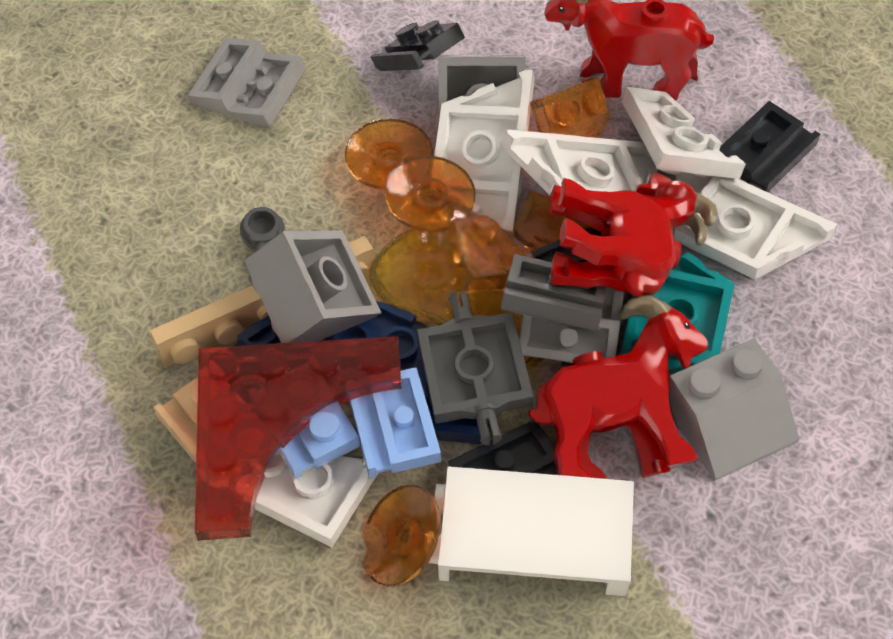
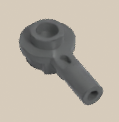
(260, 227)

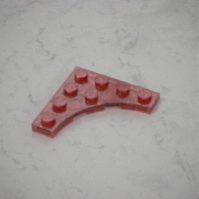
(258, 401)

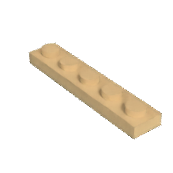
(225, 318)

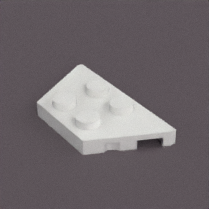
(472, 138)
(589, 161)
(752, 227)

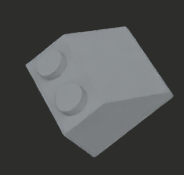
(466, 73)
(311, 285)
(733, 409)

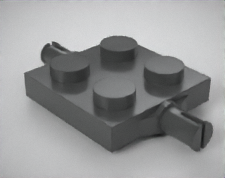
(474, 368)

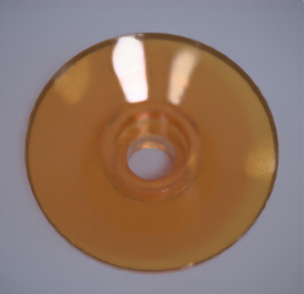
(381, 142)
(431, 180)
(401, 535)

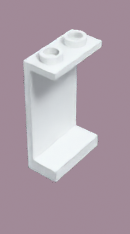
(536, 526)

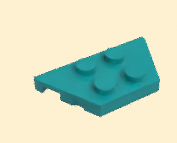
(699, 295)

